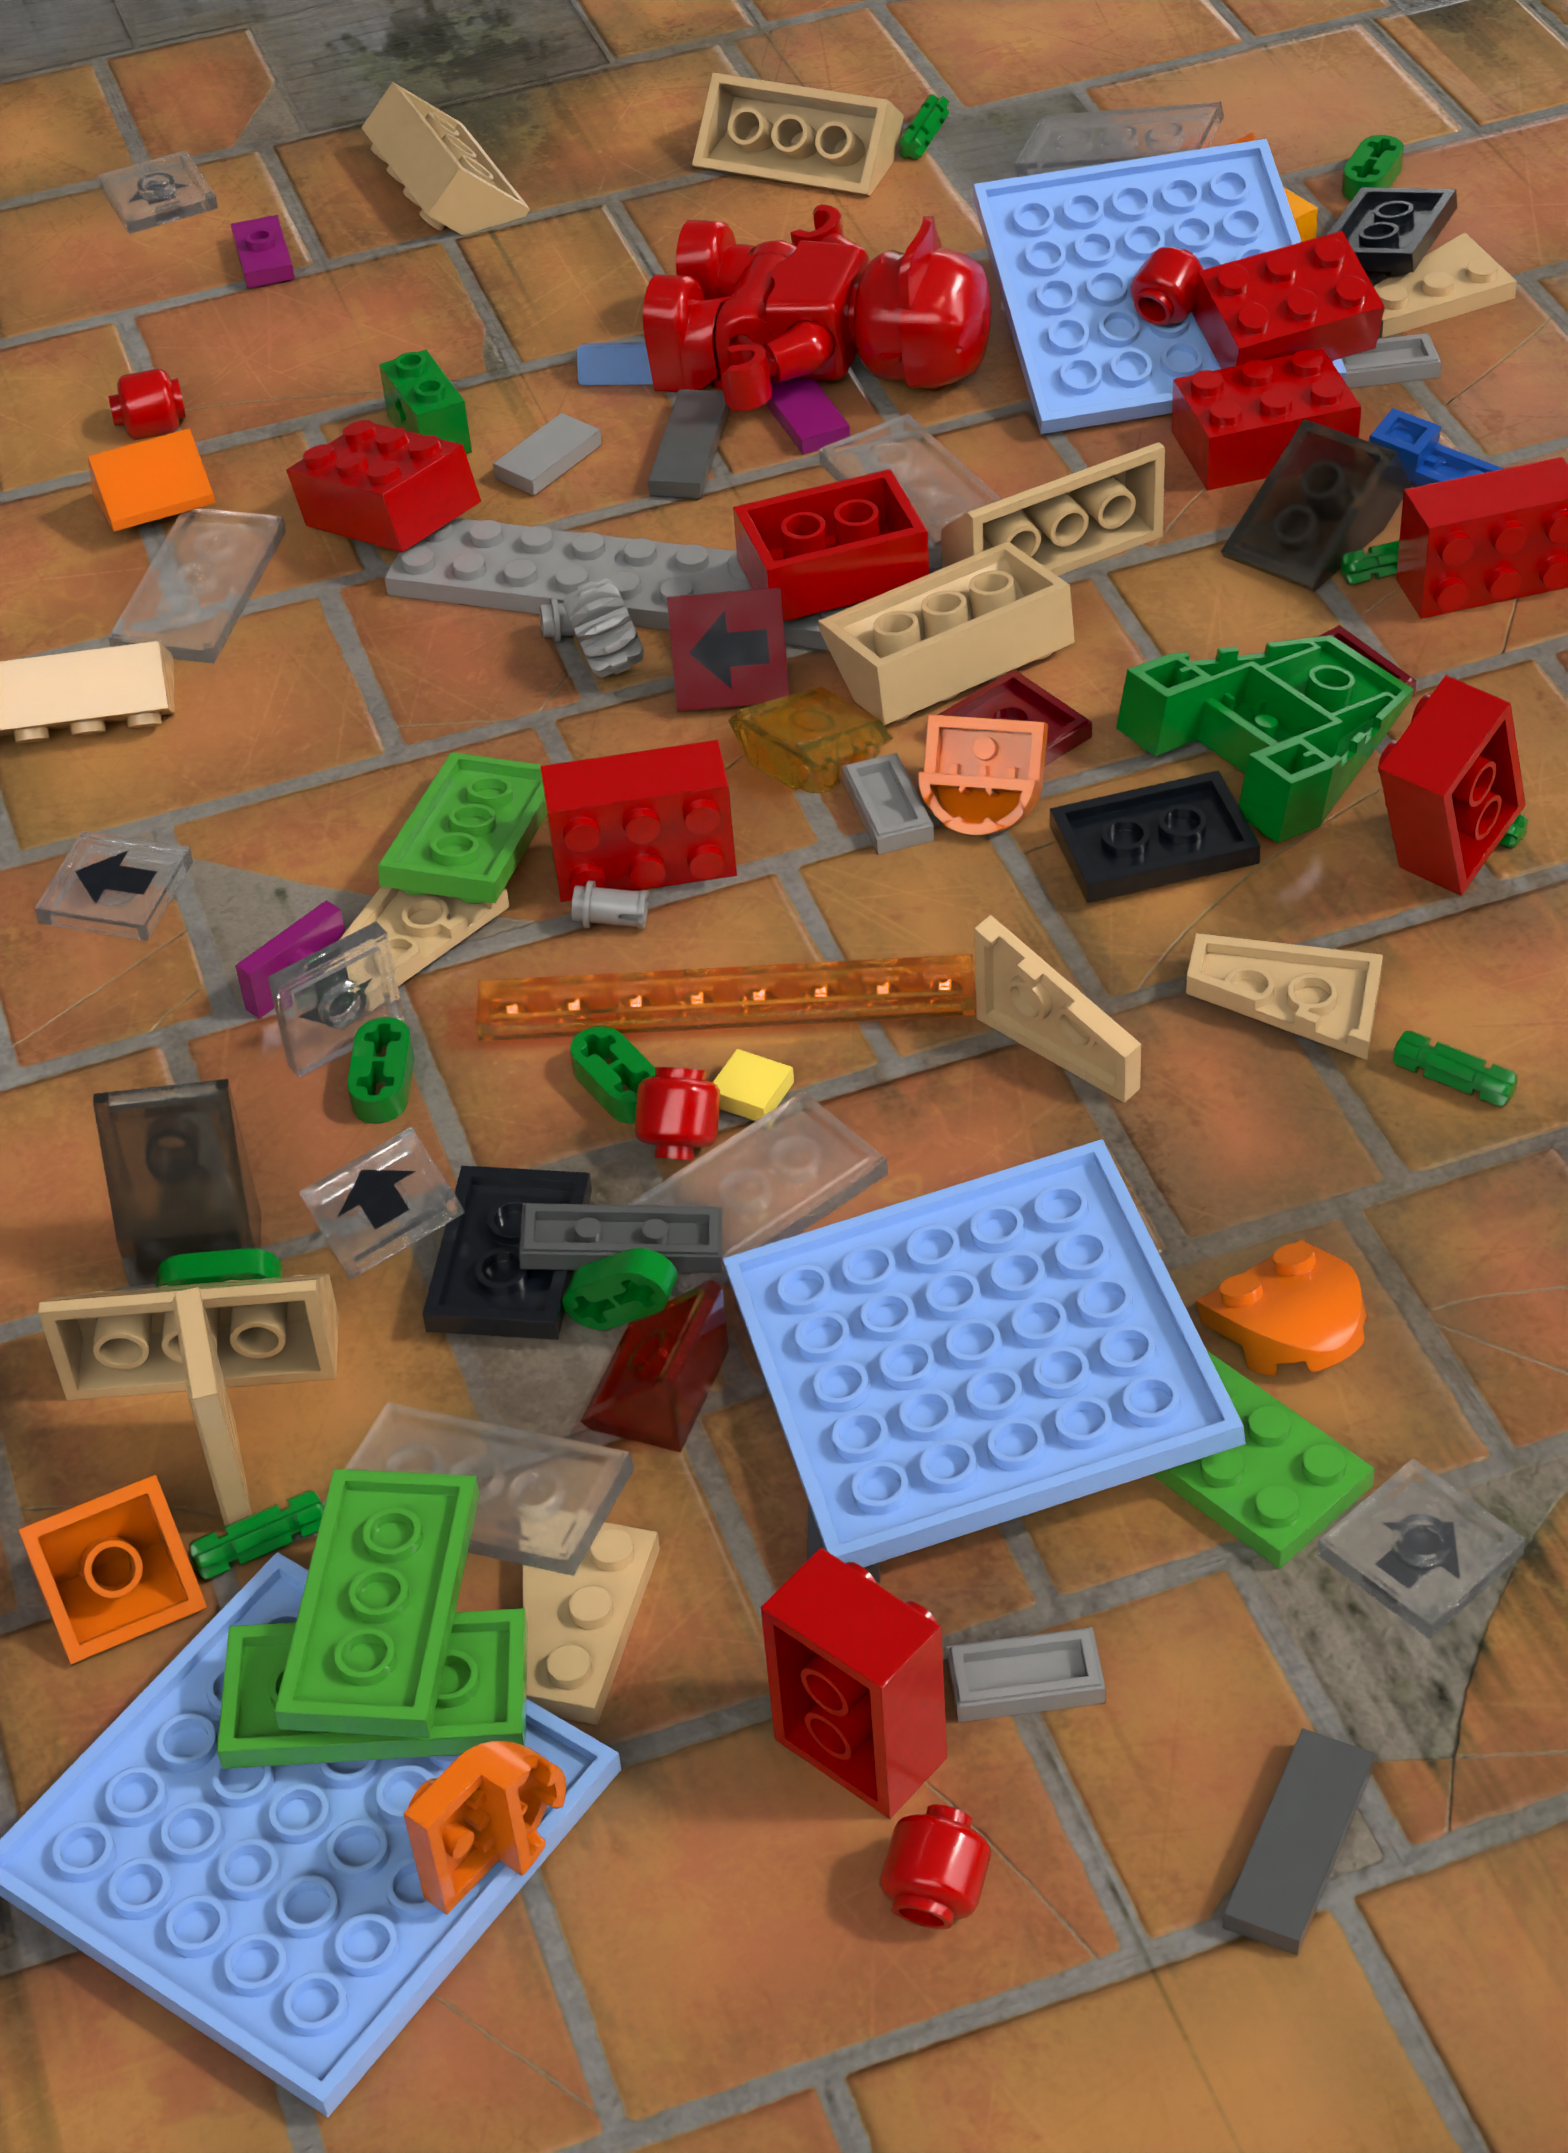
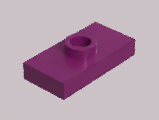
(262, 251)
(304, 937)

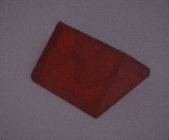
(663, 1371)

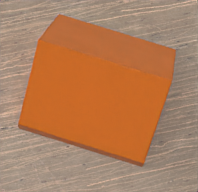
(149, 480)
(112, 1568)

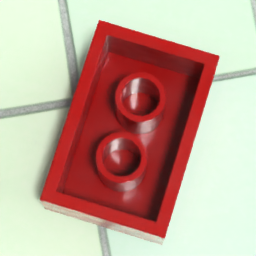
(1289, 303)
(1244, 416)
(383, 485)
(1485, 538)
(832, 543)
(1452, 783)
(640, 819)
(856, 1681)

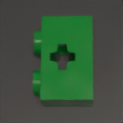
(424, 398)

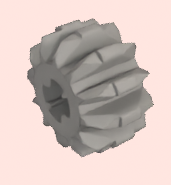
(603, 627)

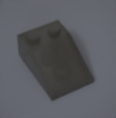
(1317, 504)
(175, 1174)

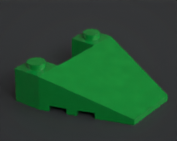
(1285, 717)

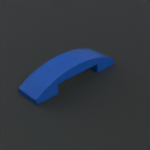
(1421, 454)

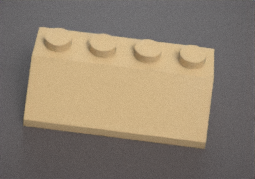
(797, 134)
(440, 165)
(1072, 517)
(949, 631)
(86, 691)
(131, 1343)

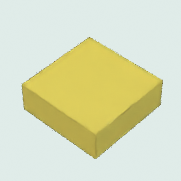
(752, 1084)

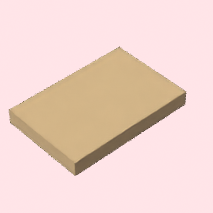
(211, 1405)

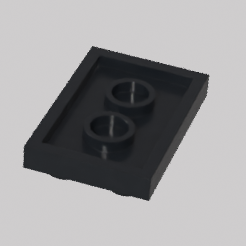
(1395, 226)
(1154, 836)
(478, 1270)

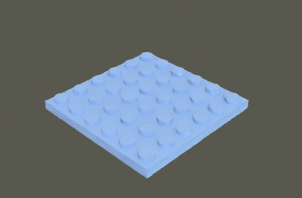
(1075, 241)
(978, 1356)
(267, 1895)

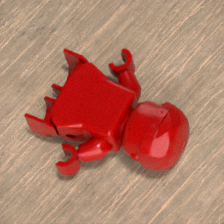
(809, 310)

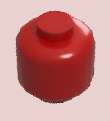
(1166, 286)
(147, 404)
(677, 1112)
(935, 1867)

